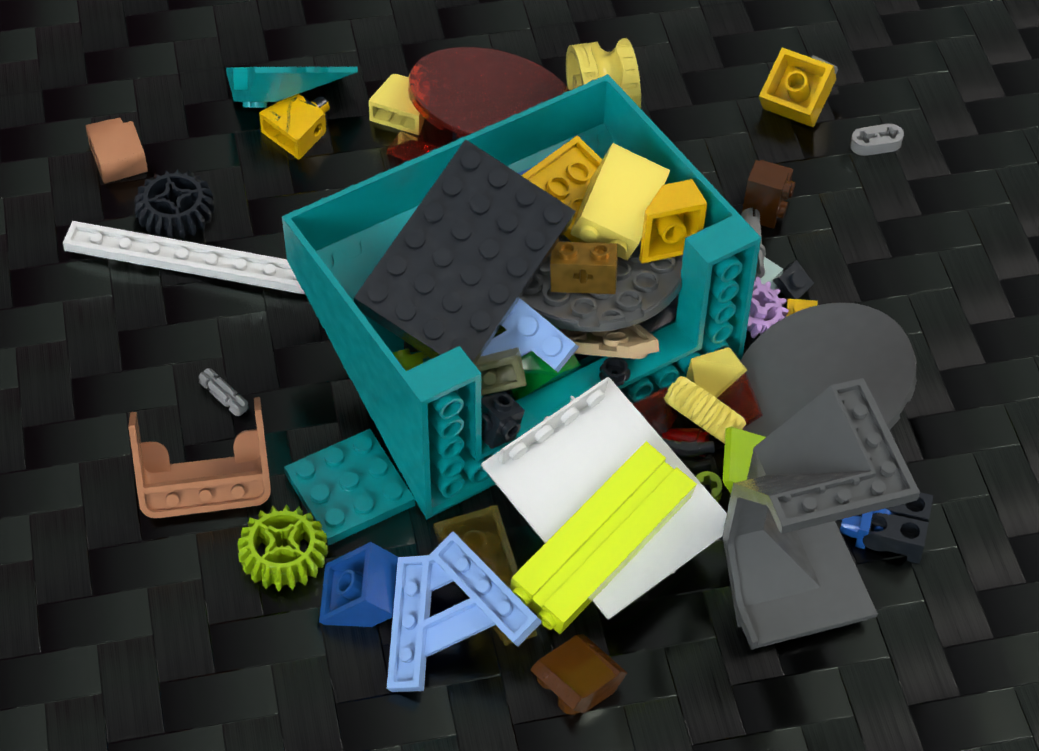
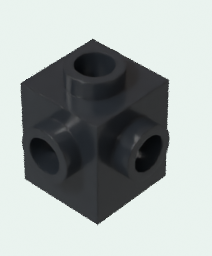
(500, 419)

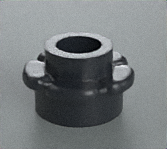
(615, 369)

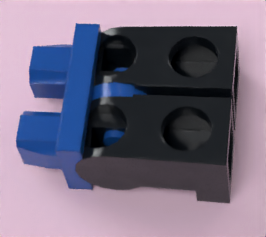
(893, 529)

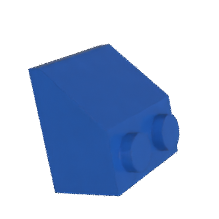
(359, 588)

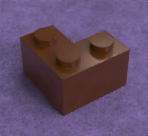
(767, 190)

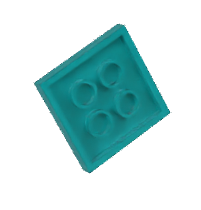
(349, 486)

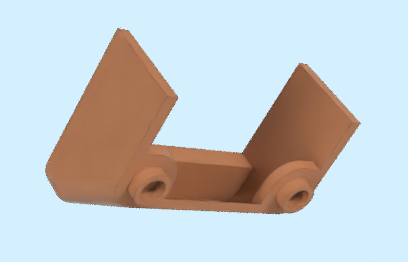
(203, 484)

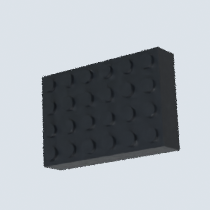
(464, 256)

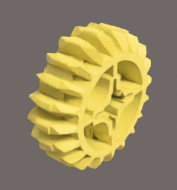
(702, 408)

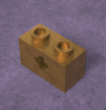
(584, 268)

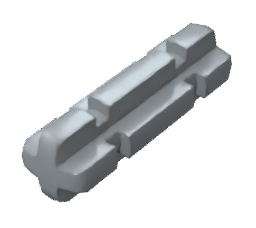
(223, 392)

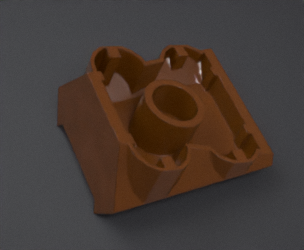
(578, 674)

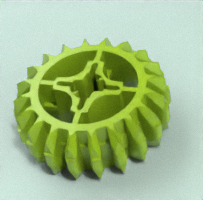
(282, 559)

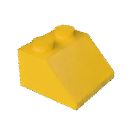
(671, 217)

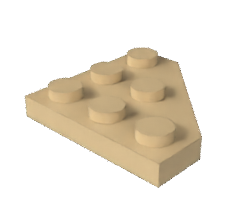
(627, 342)

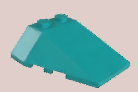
(271, 84)

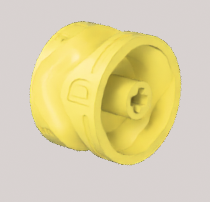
(590, 62)

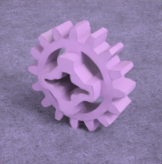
(765, 306)

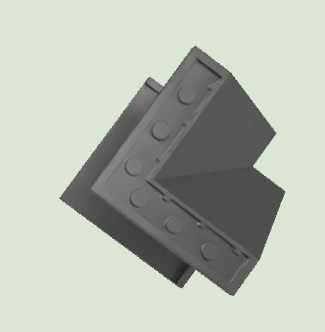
(780, 525)

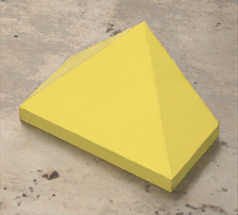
(715, 370)

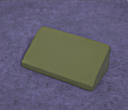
(501, 371)

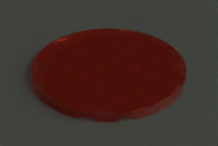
(477, 87)

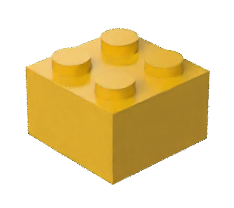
(797, 87)

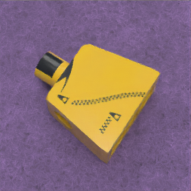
(295, 123)

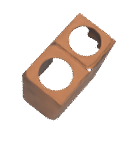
(116, 149)

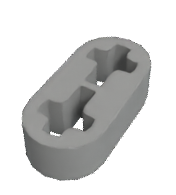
(876, 139)

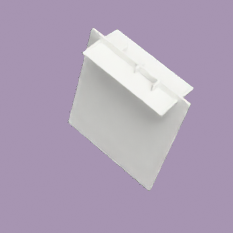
(571, 456)

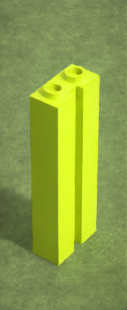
(601, 538)

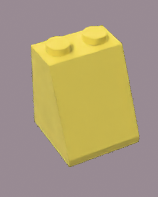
(618, 200)

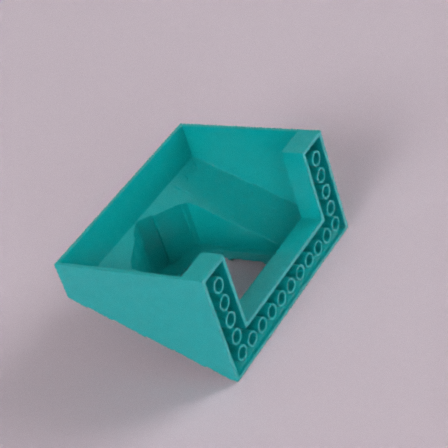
(434, 410)

